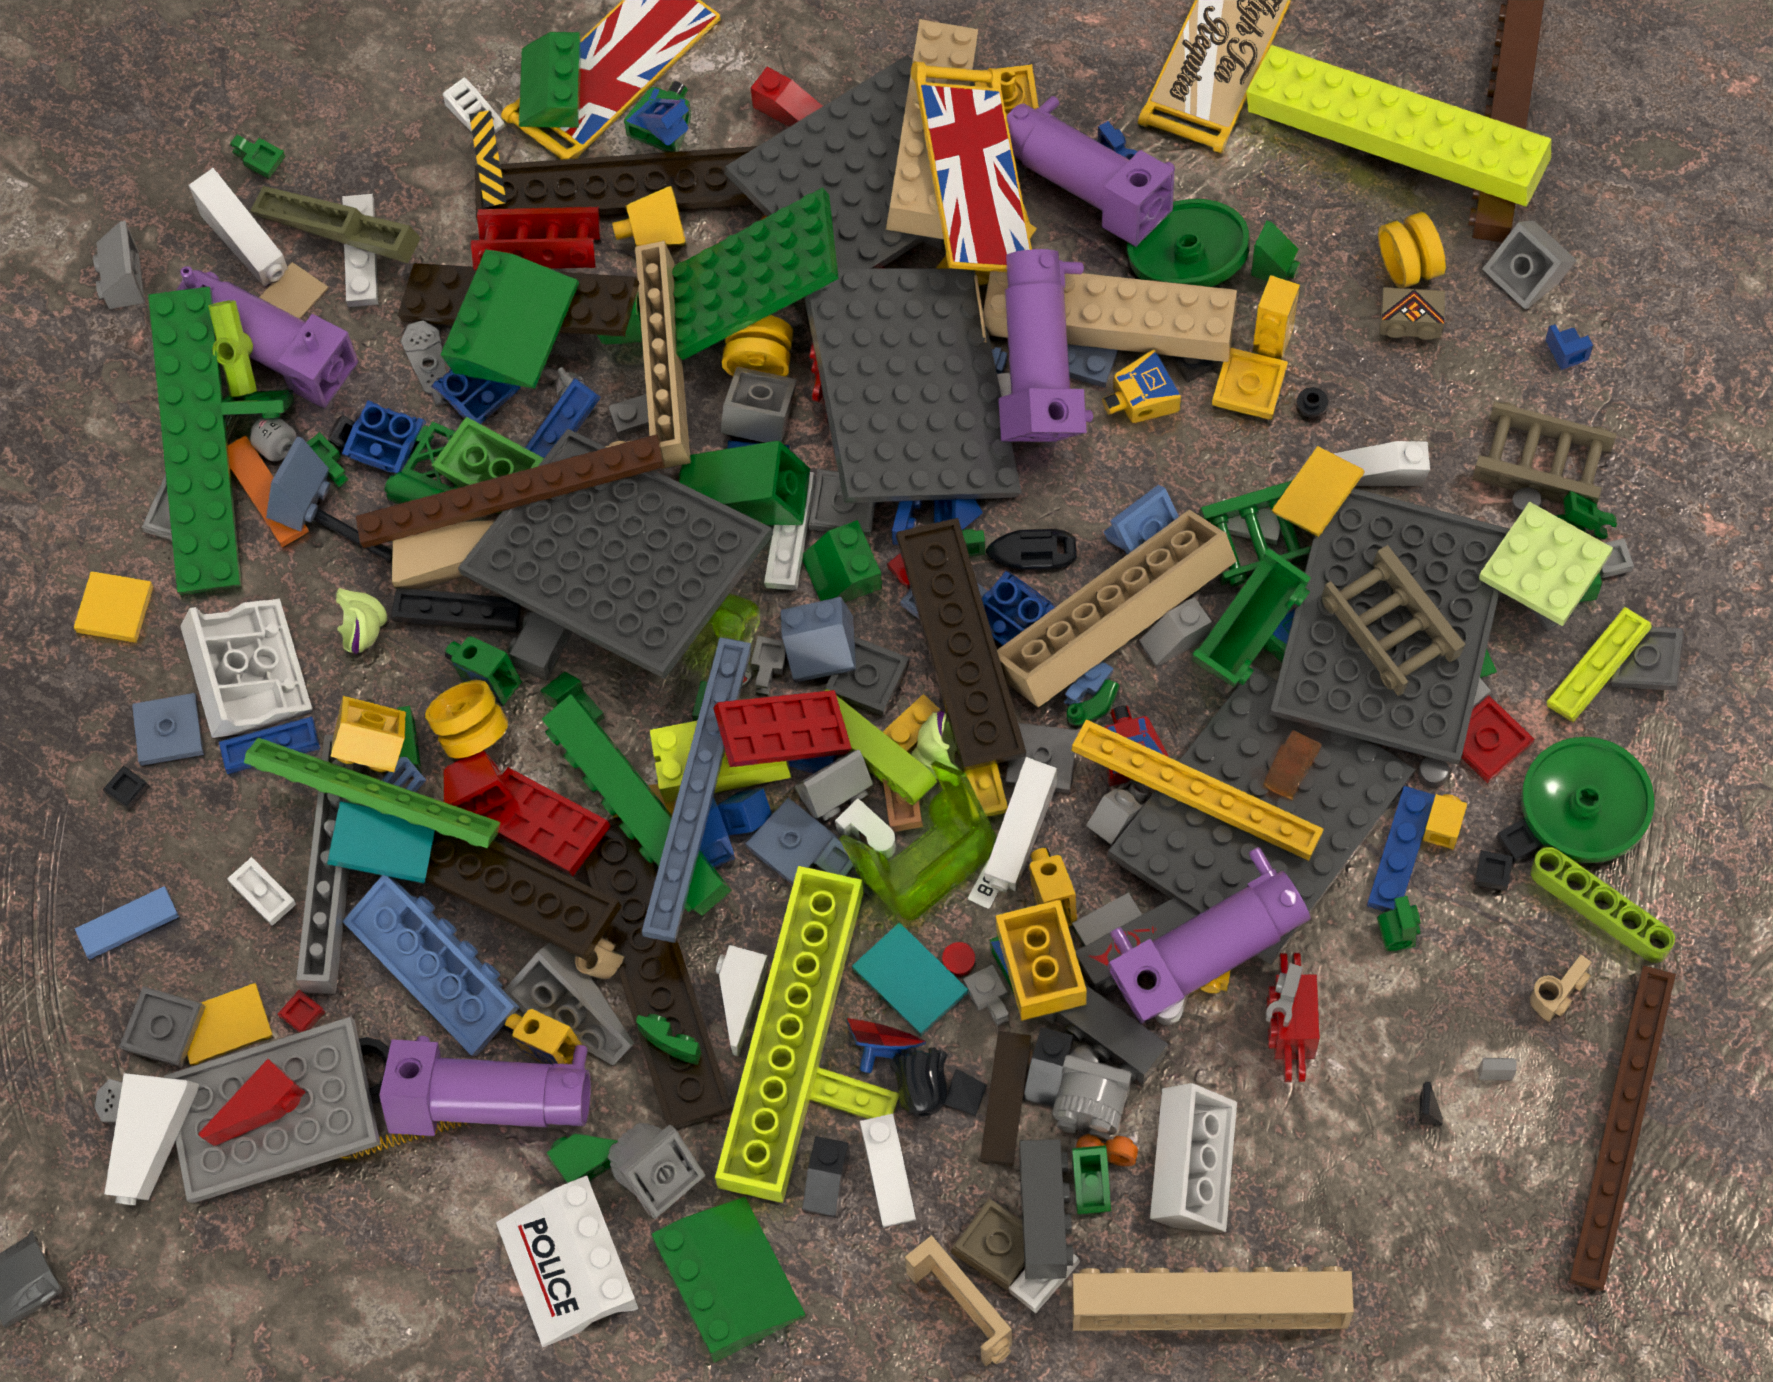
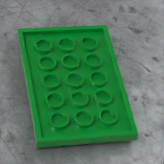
(754, 273)

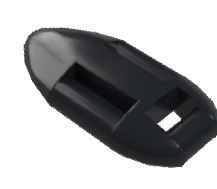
(1033, 549)

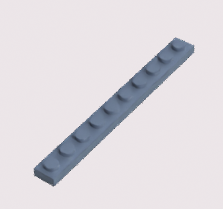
(695, 795)

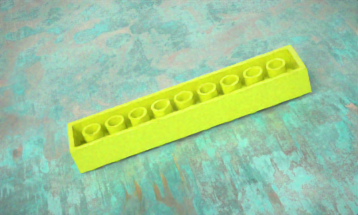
(1399, 125)
(789, 1035)

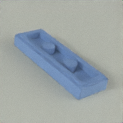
(126, 922)

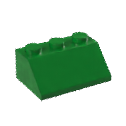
(551, 81)

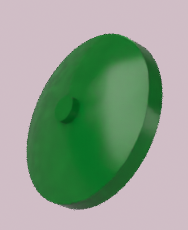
(1193, 245)
(1587, 799)

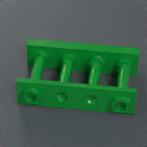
(1247, 508)

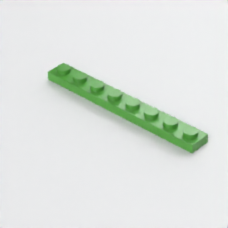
(372, 793)

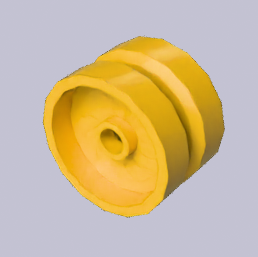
(1411, 250)
(760, 347)
(466, 719)

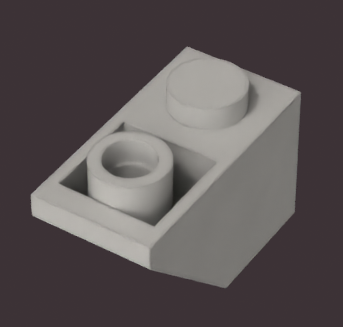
(1118, 810)

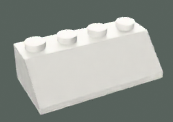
(1193, 1159)

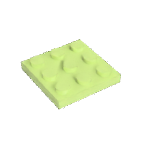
(1545, 563)

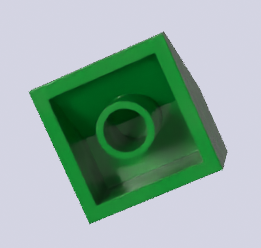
(842, 564)

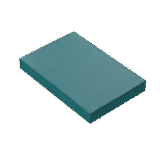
(380, 843)
(910, 979)

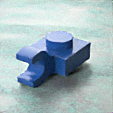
(1114, 140)

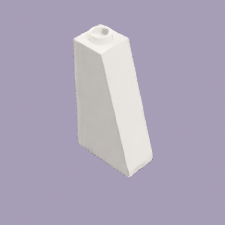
(237, 228)
(1021, 825)
(145, 1132)

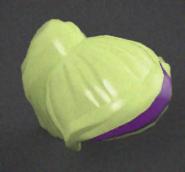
(361, 620)
(936, 742)

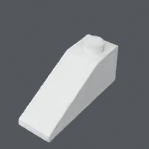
(1391, 463)
(741, 981)
(887, 1170)

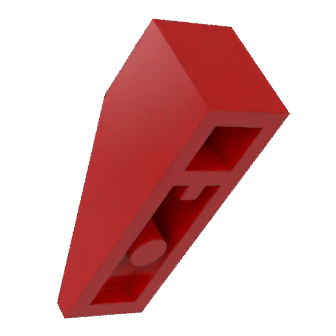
(781, 98)
(258, 1102)

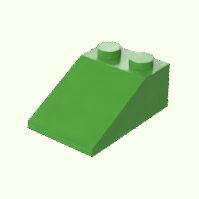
(481, 455)

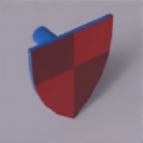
(879, 1041)

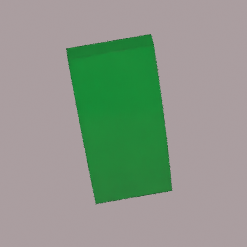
(659, 1033)

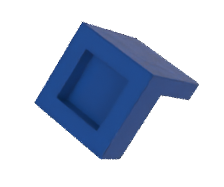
(1568, 346)
(745, 811)

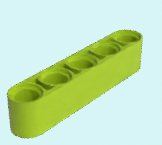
(886, 758)
(1609, 920)

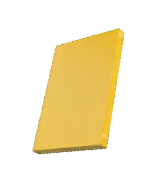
(1318, 491)
(229, 1024)

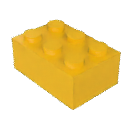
(1041, 960)

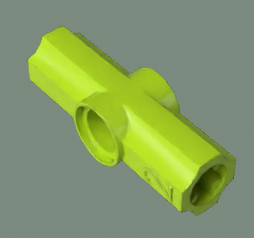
(232, 348)

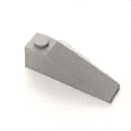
(562, 992)

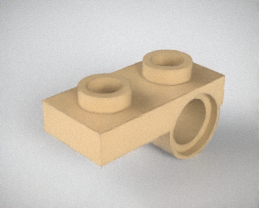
(607, 961)
(1575, 978)

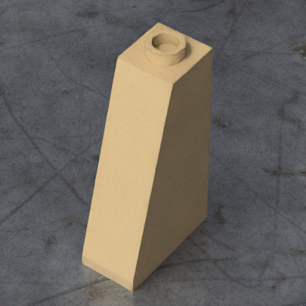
(434, 554)

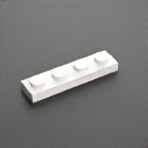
(359, 263)
(788, 549)

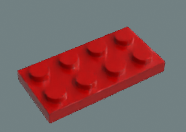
(782, 728)
(547, 824)

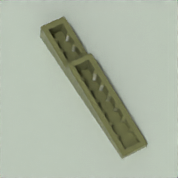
(337, 223)

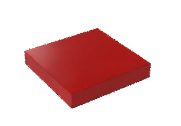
(1493, 739)

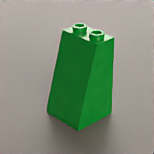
(754, 480)

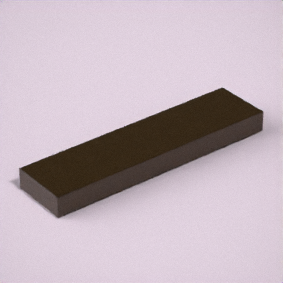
(1005, 1098)

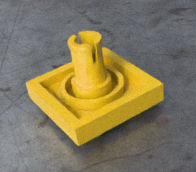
(1016, 87)

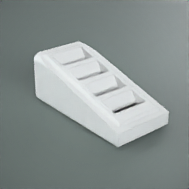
(461, 95)

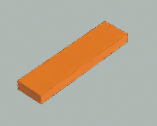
(256, 482)

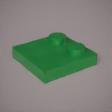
(269, 403)

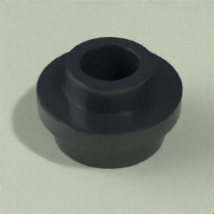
(1308, 409)

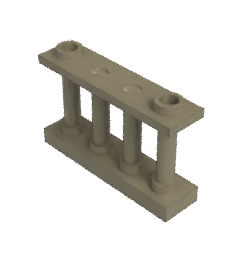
(1551, 484)
(1405, 593)

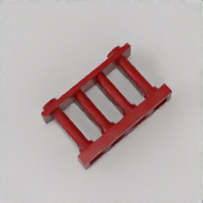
(542, 235)

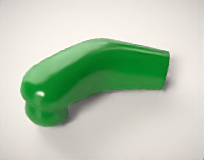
(1095, 707)

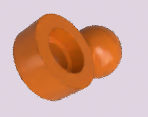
(1119, 1149)

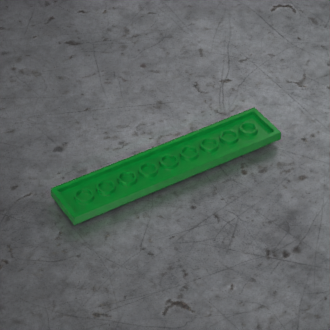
(194, 442)

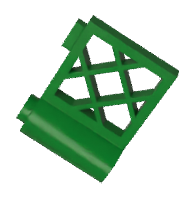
(413, 485)

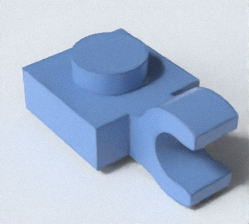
(1088, 683)

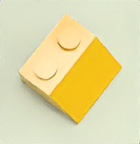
(368, 734)

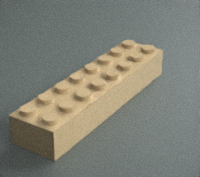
(913, 196)
(1134, 315)
(1115, 607)
(1212, 1299)

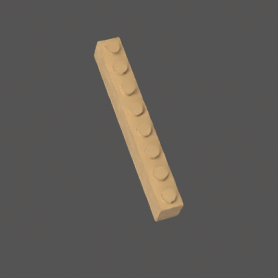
(661, 363)

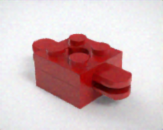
(1302, 1035)

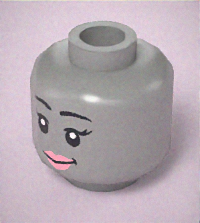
(272, 438)

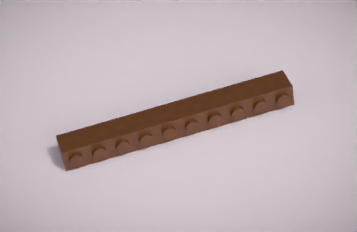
(1510, 102)

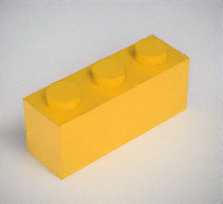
(1275, 317)

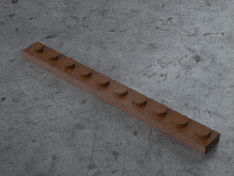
(510, 491)
(1622, 1129)

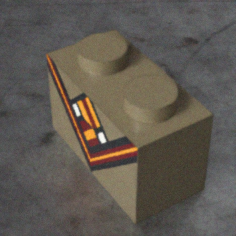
(1412, 313)

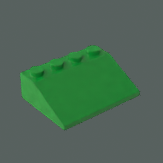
(508, 320)
(728, 1277)

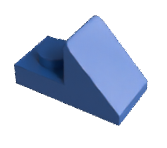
(665, 119)

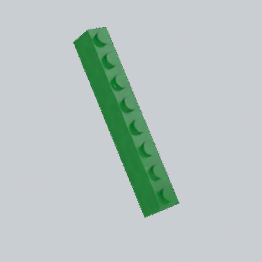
(626, 794)

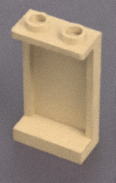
(933, 1258)

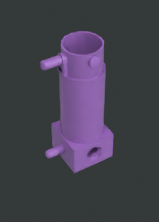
(1128, 192)
(309, 354)
(1040, 397)
(1208, 942)
(427, 1089)

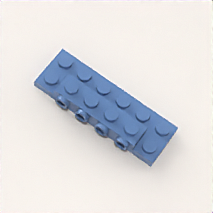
(432, 963)

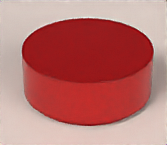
(959, 959)

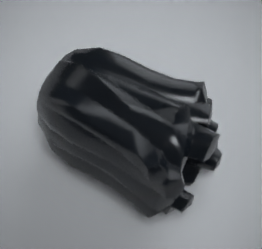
(921, 1080)

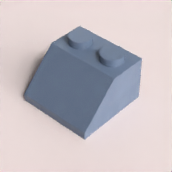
(298, 487)
(819, 639)

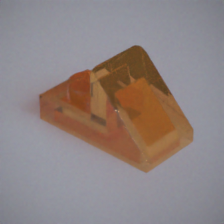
(1292, 765)

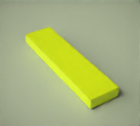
(1599, 664)
(852, 1095)

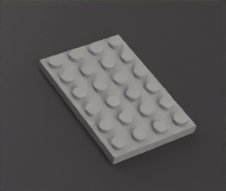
(327, 1124)

